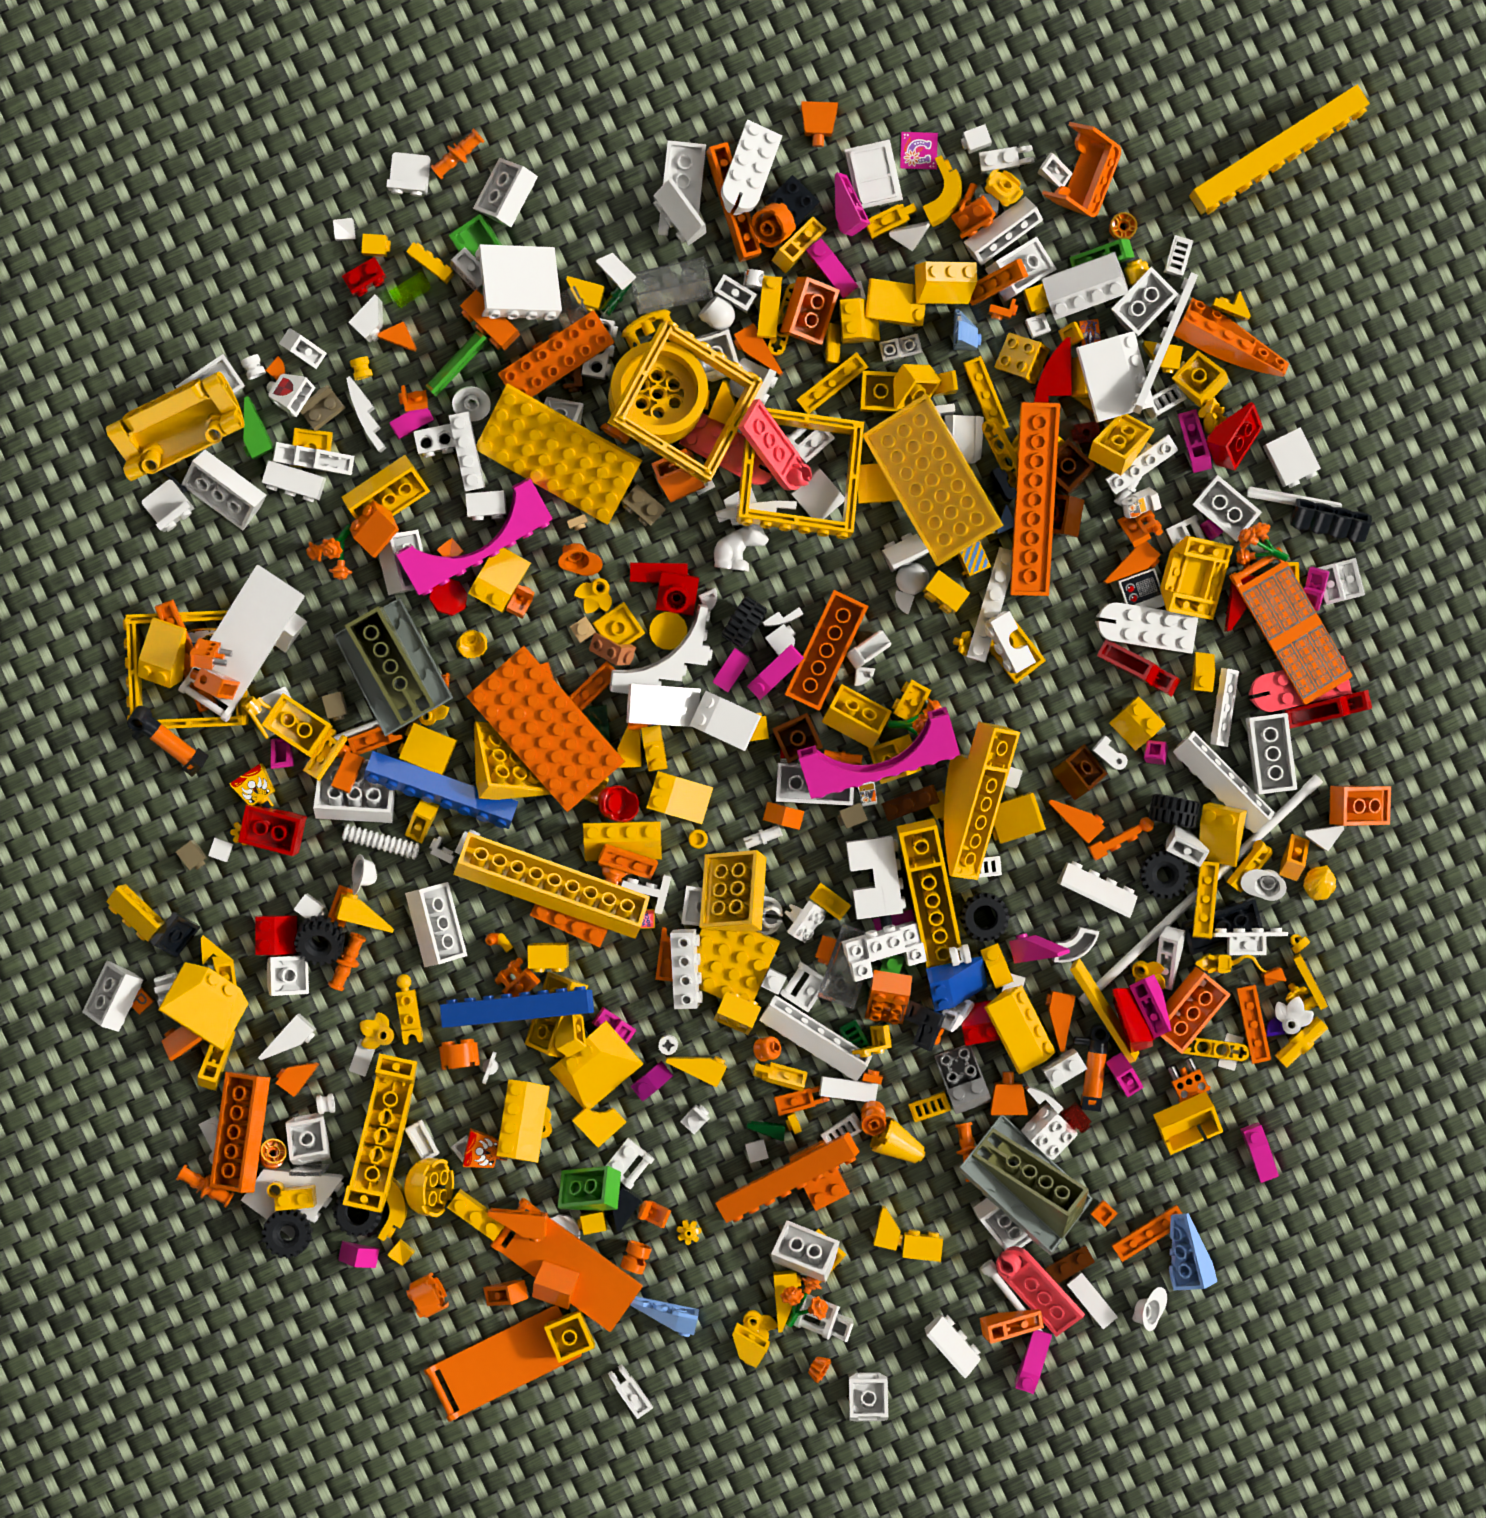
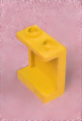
(427, 748)

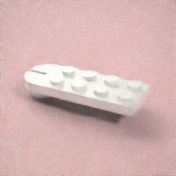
(749, 167)
(1148, 627)
(692, 910)

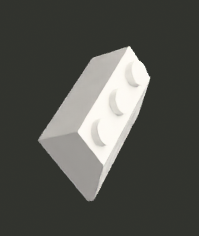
(505, 192)
(679, 213)
(1143, 302)
(1226, 507)
(394, 575)
(112, 996)
(805, 1251)
(953, 1344)

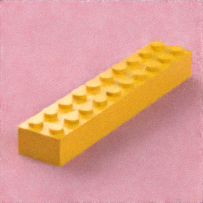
(1283, 147)
(551, 885)

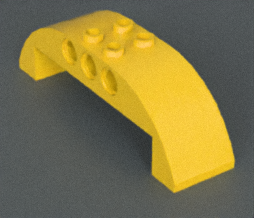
(381, 1134)

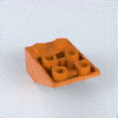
(888, 997)

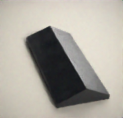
(1239, 915)

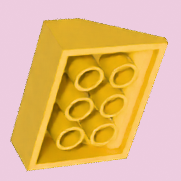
(733, 891)

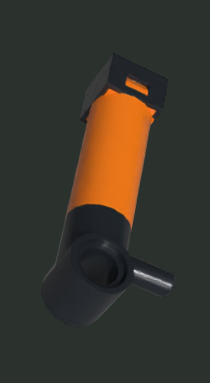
(143, 723)
(1094, 1074)

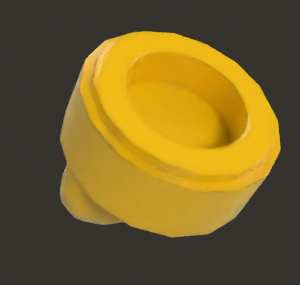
(1297, 947)

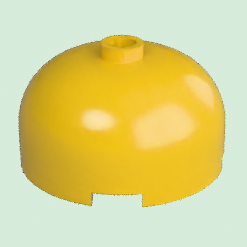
(421, 1190)

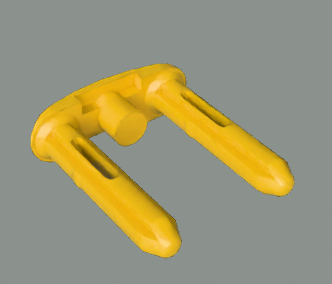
(645, 323)

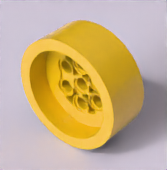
(673, 366)

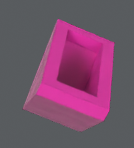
(281, 754)
(358, 1255)

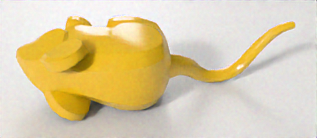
(1212, 415)
(1221, 962)

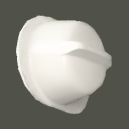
(362, 873)
(1264, 884)
(1150, 1309)

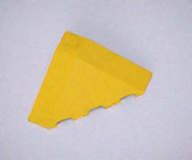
(499, 769)

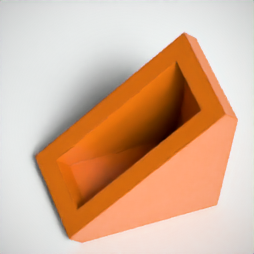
(399, 336)
(783, 815)

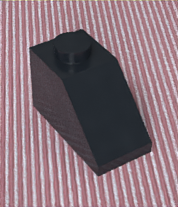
(627, 1204)

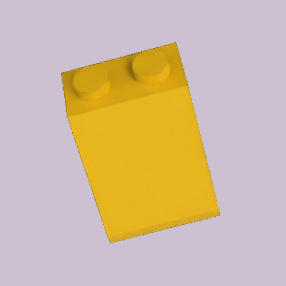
(854, 324)
(1017, 818)

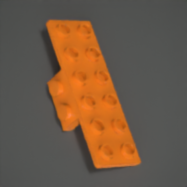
(558, 355)

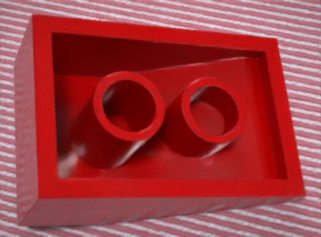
(1234, 437)
(272, 829)

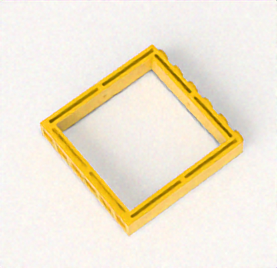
(718, 361)
(803, 524)
(134, 683)

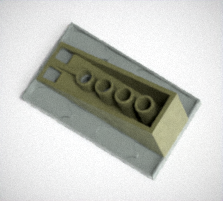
(392, 666)
(1026, 1184)

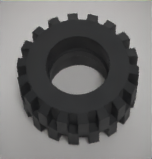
(744, 622)
(1174, 810)
(999, 925)
(352, 1226)

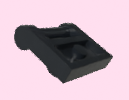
(1000, 478)

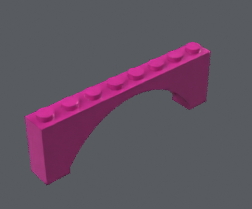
(525, 515)
(932, 745)

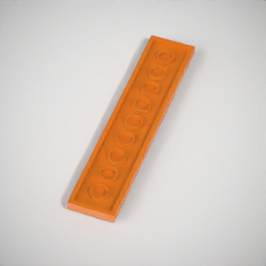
(1034, 498)

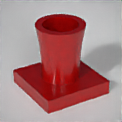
(679, 584)

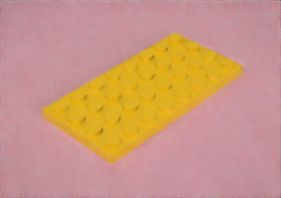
(558, 454)
(932, 480)

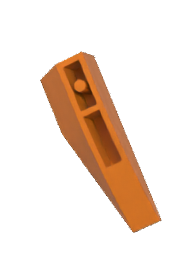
(1226, 340)

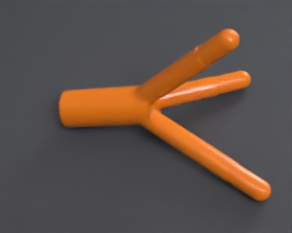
(968, 196)

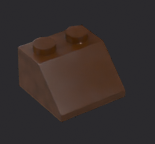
(1072, 467)
(1067, 515)
(796, 735)
(1079, 772)

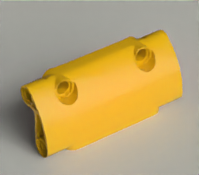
(176, 425)

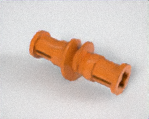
(457, 153)
(347, 961)
(966, 1140)
(202, 1184)

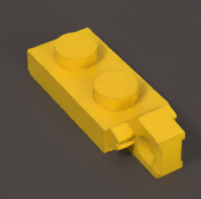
(890, 219)
(781, 1075)

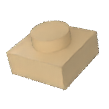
(578, 522)
(583, 629)

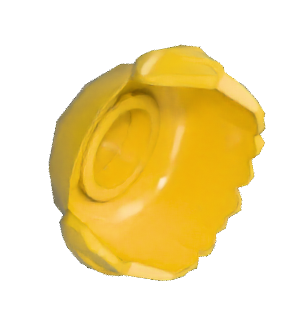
(472, 644)

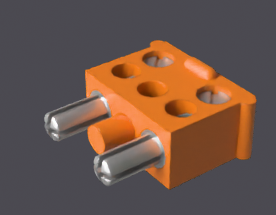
(207, 654)
(1194, 1088)

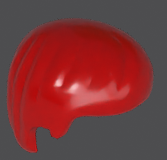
(618, 803)

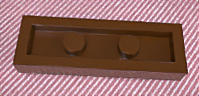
(910, 802)
(1070, 1264)

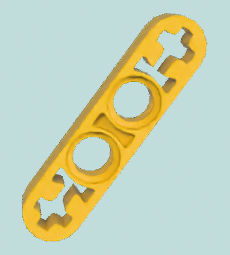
(780, 320)
(1001, 454)
(1211, 1050)

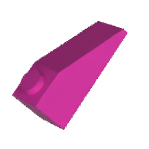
(848, 208)
(831, 268)
(1195, 441)
(775, 672)
(1033, 948)
(1152, 1005)
(1259, 1152)
(1033, 1361)

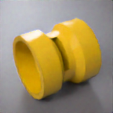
(361, 368)

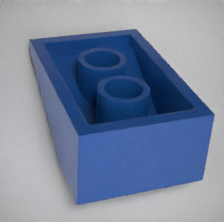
(955, 984)

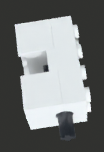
(885, 896)

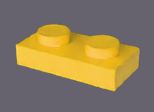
(830, 901)

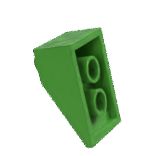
(589, 1189)

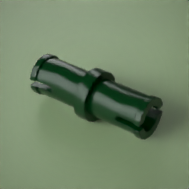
(614, 298)

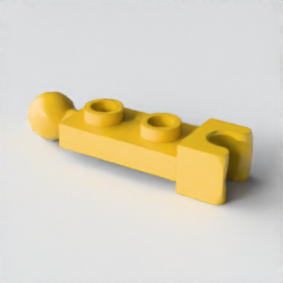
(408, 1010)

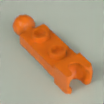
(368, 741)
(1100, 849)

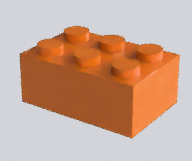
(809, 310)
(500, 330)
(826, 1189)

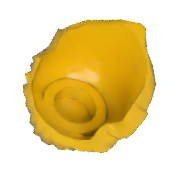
(1319, 883)

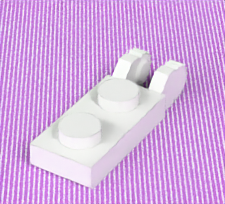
(1004, 158)
(631, 1393)

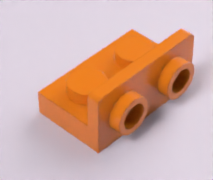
(974, 216)

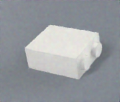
(1292, 458)
(1063, 1068)

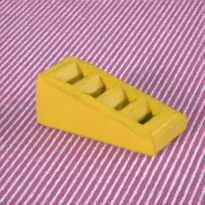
(938, 1111)

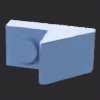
(1007, 520)

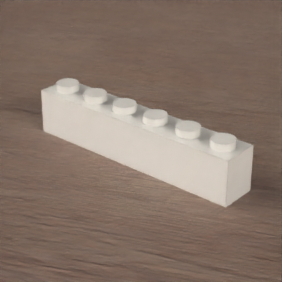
(1222, 781)
(814, 1038)

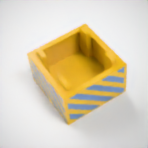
(973, 560)

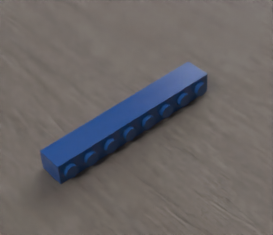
(438, 789)
(517, 1008)

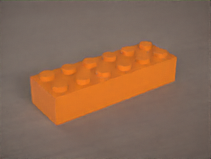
(826, 650)
(239, 1132)

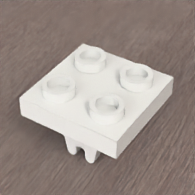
(805, 920)

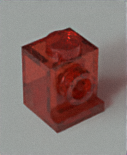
(1078, 436)
(1077, 1118)

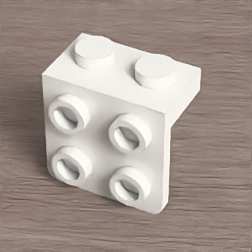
(409, 174)
(768, 377)
(167, 506)
(1049, 1132)

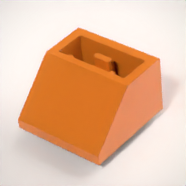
(675, 481)

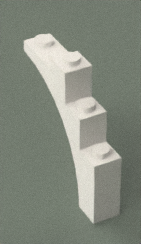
(672, 666)

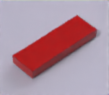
(652, 571)

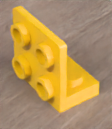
(1022, 357)

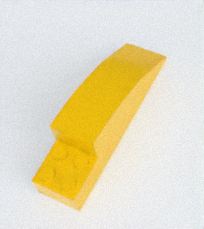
(974, 795)
(929, 890)

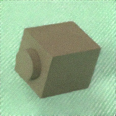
(335, 706)
(852, 815)
(192, 855)

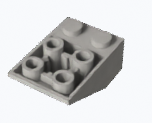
(963, 1078)

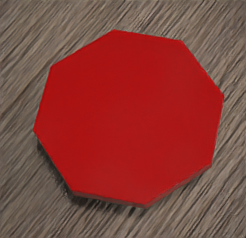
(449, 598)

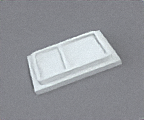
(874, 174)

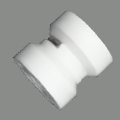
(253, 367)
(964, 955)

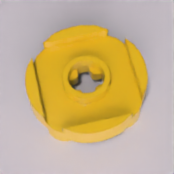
(1006, 195)

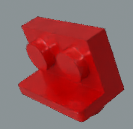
(364, 277)

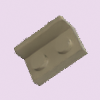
(322, 407)
(643, 505)

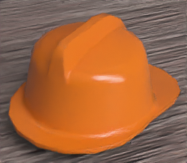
(579, 560)

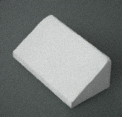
(616, 270)

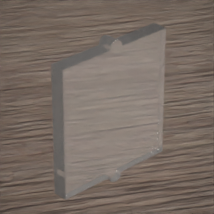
(572, 307)
(309, 1170)

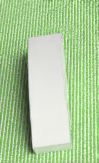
(363, 408)
(313, 458)
(770, 506)

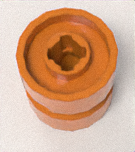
(873, 1118)
(635, 1257)

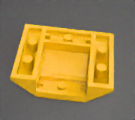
(1195, 576)
(205, 1004)
(598, 1067)

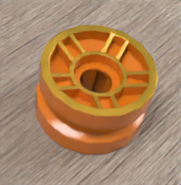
(1123, 218)
(279, 1150)

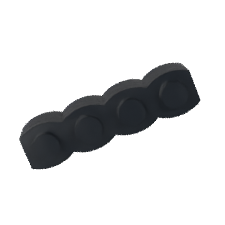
(1332, 520)

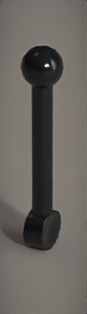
(183, 489)

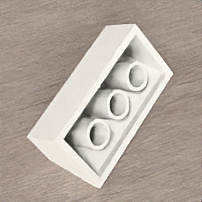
(1085, 285)
(223, 489)
(1097, 889)
(436, 924)

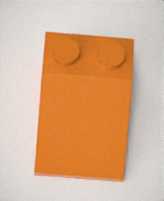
(1360, 805)

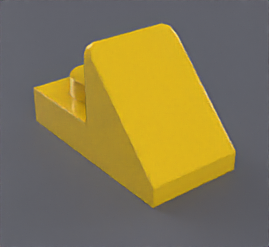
(1237, 309)
(209, 949)

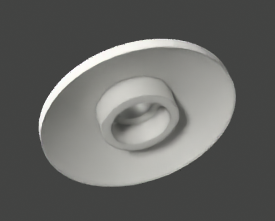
(477, 409)

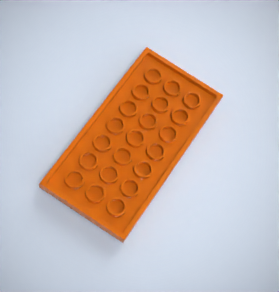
(545, 728)

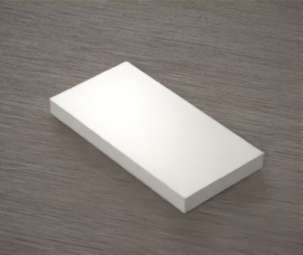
(661, 705)

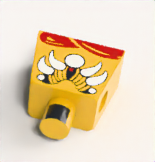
(255, 787)

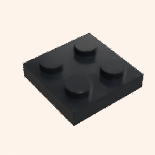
(175, 934)

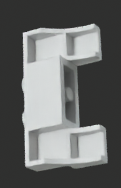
(882, 944)

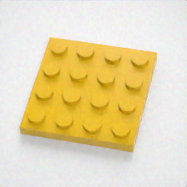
(734, 961)

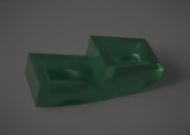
(599, 717)

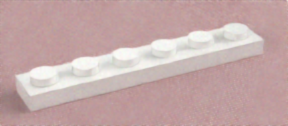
(991, 604)

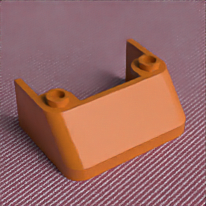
(1091, 174)

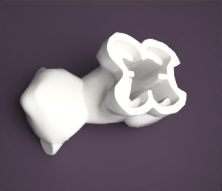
(729, 549)

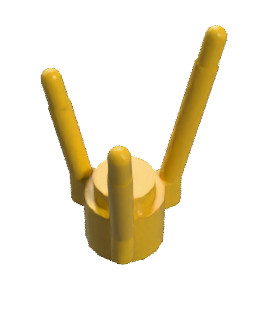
(252, 707)

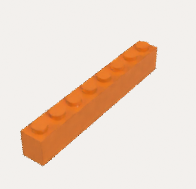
(787, 1177)

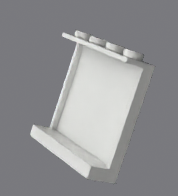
(519, 282)

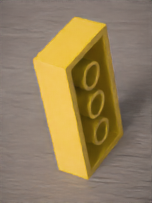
(433, 264)

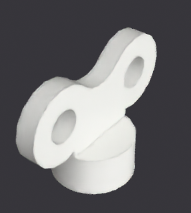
(490, 1066)

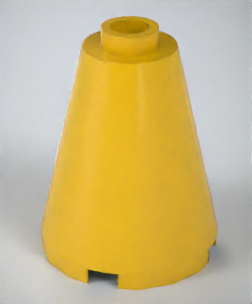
(897, 1143)

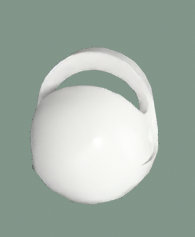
(718, 313)
(912, 578)

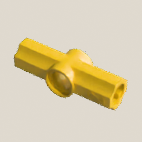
(1301, 1042)

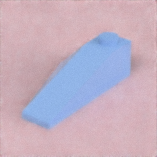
(965, 333)
(1190, 1261)
(676, 1317)

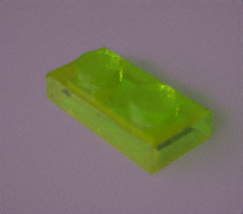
(410, 289)

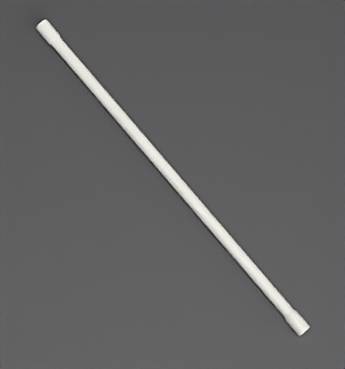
(1309, 787)

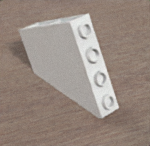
(265, 1205)

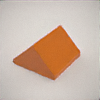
(555, 1284)

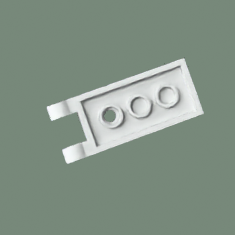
(686, 168)

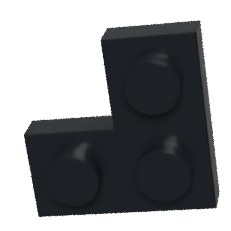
(929, 1024)

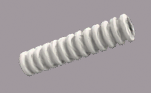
(380, 841)

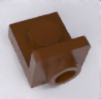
(575, 375)

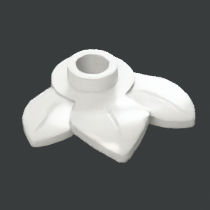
(1293, 1012)

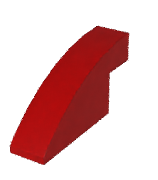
(1057, 374)
(1138, 667)
(1329, 709)

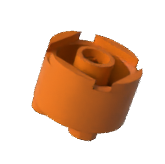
(772, 225)
(459, 1055)
(427, 1295)

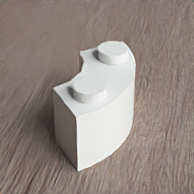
(1078, 944)

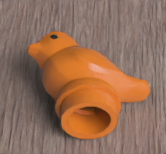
(612, 874)

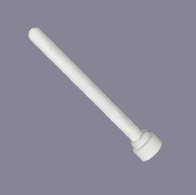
(989, 1269)

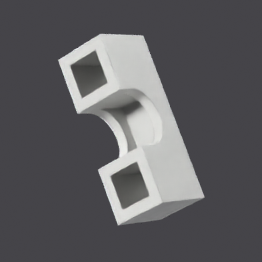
(999, 630)

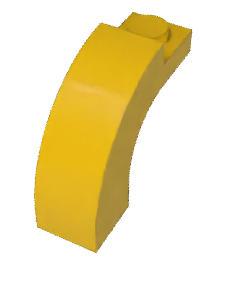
(948, 201)
(398, 1210)

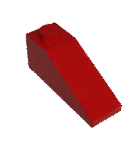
(1236, 605)

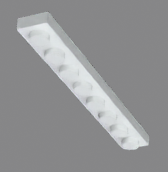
(1160, 349)

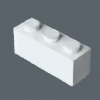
(293, 481)

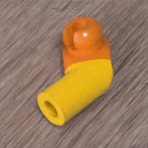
(498, 939)

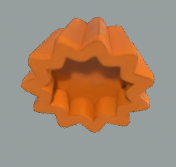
(819, 1368)

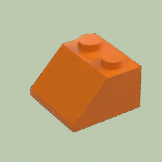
(374, 528)
(179, 1042)

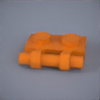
(1136, 531)
(524, 980)

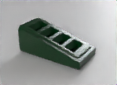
(849, 1025)
(773, 1130)

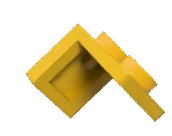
(880, 1040)

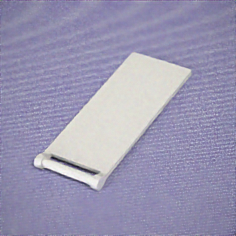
(250, 632)

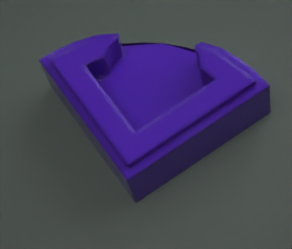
(1274, 1027)

